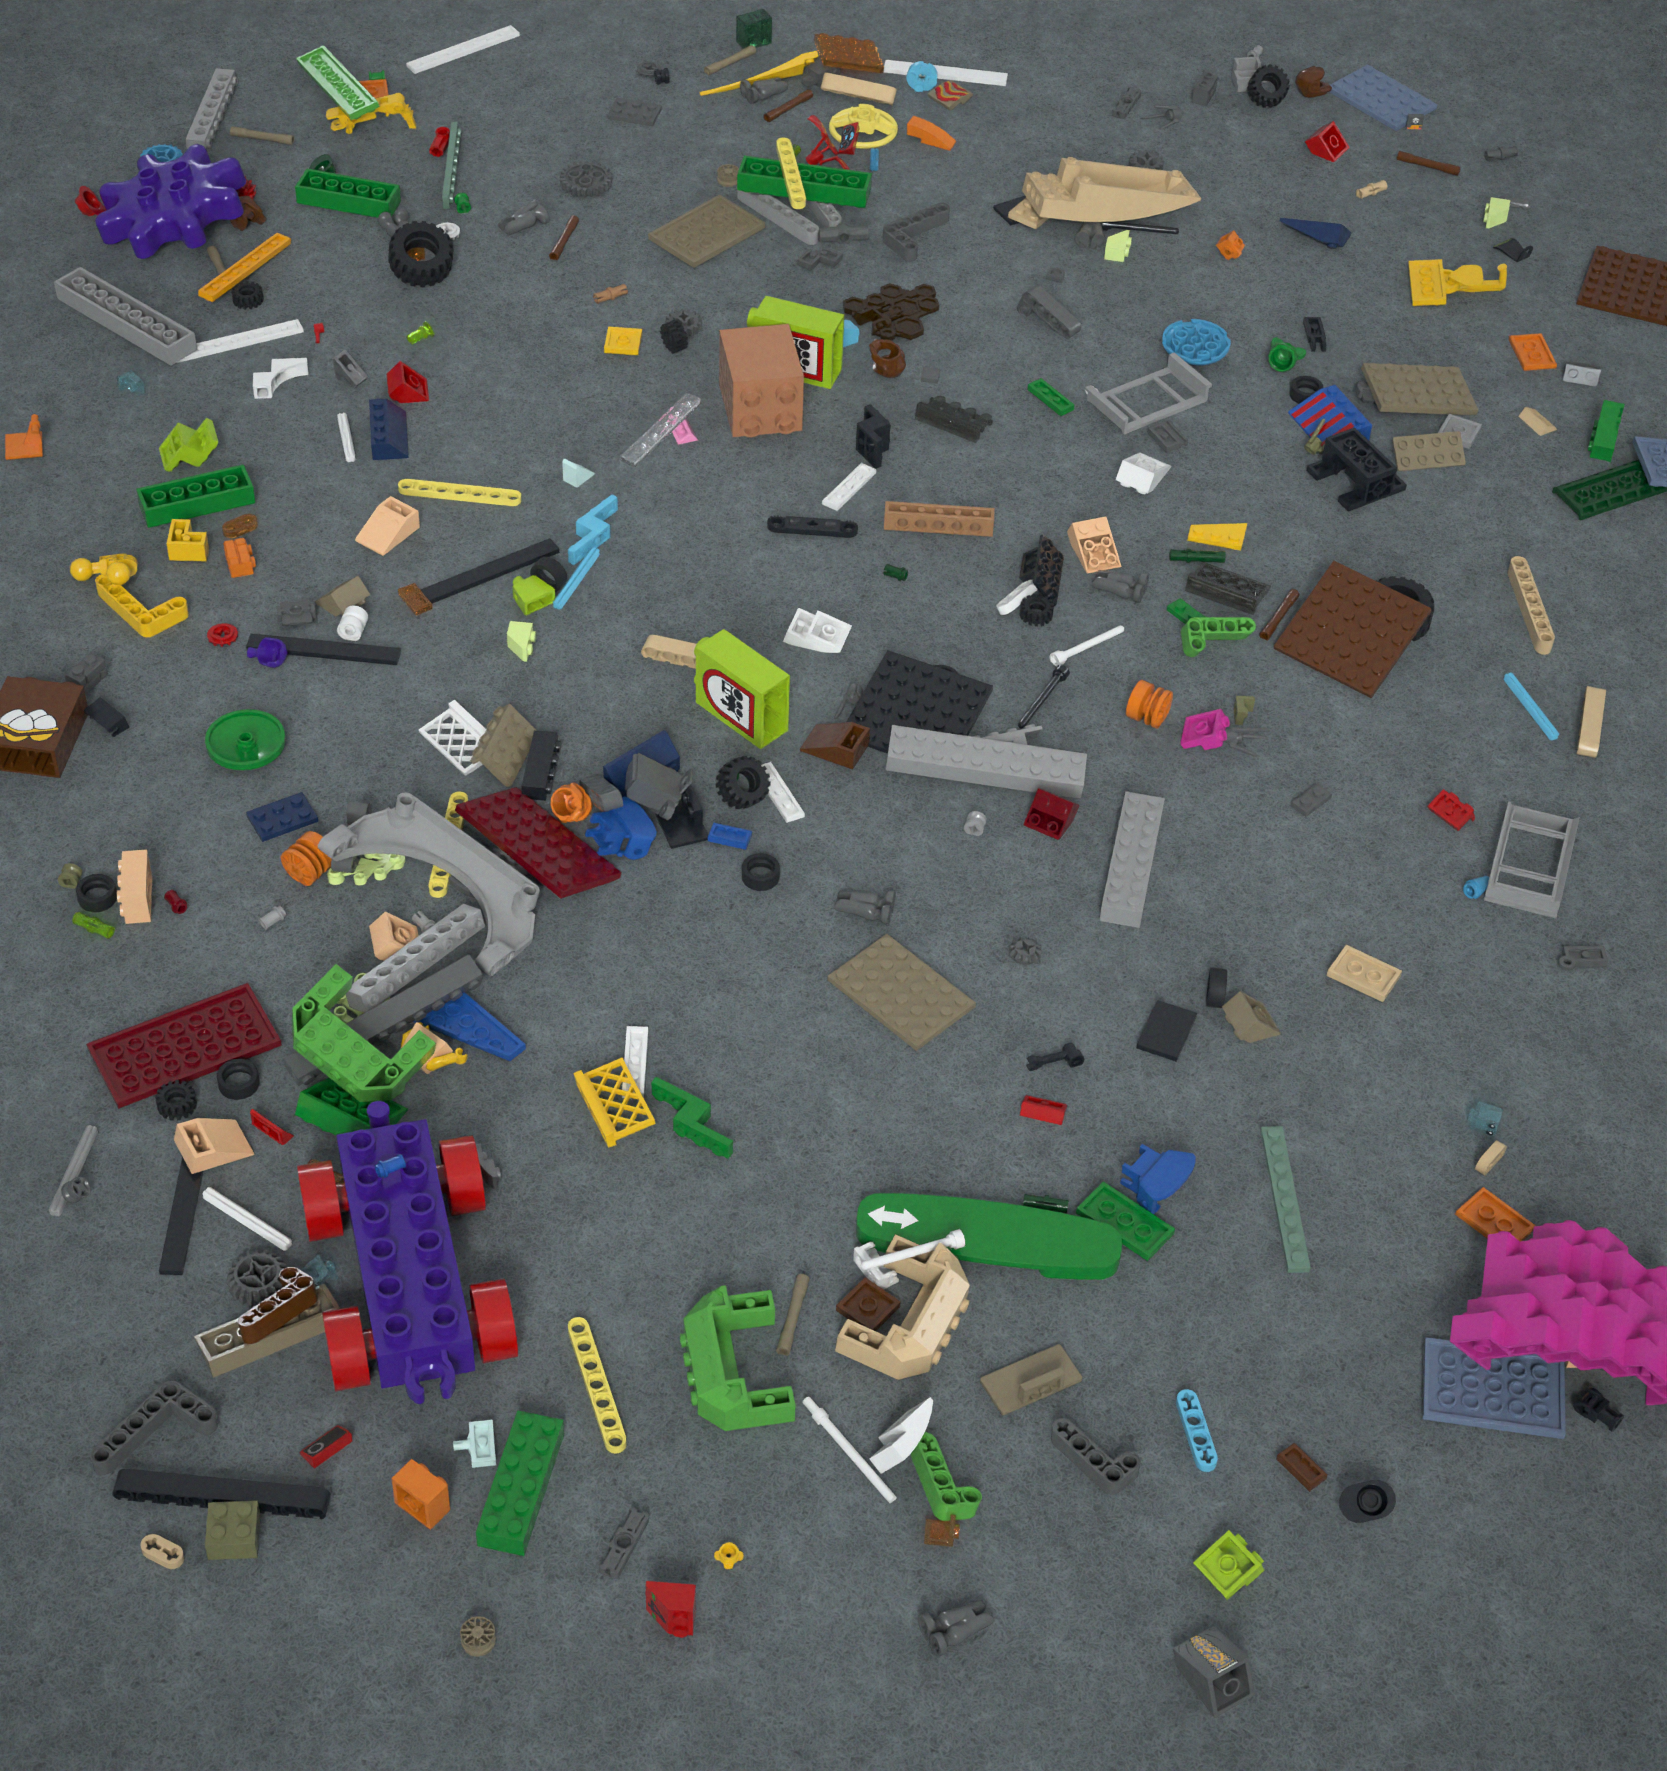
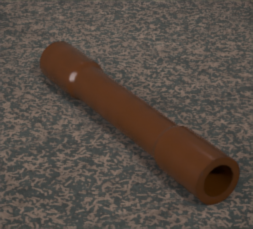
(776, 112)
(1445, 167)
(569, 228)
(1288, 602)

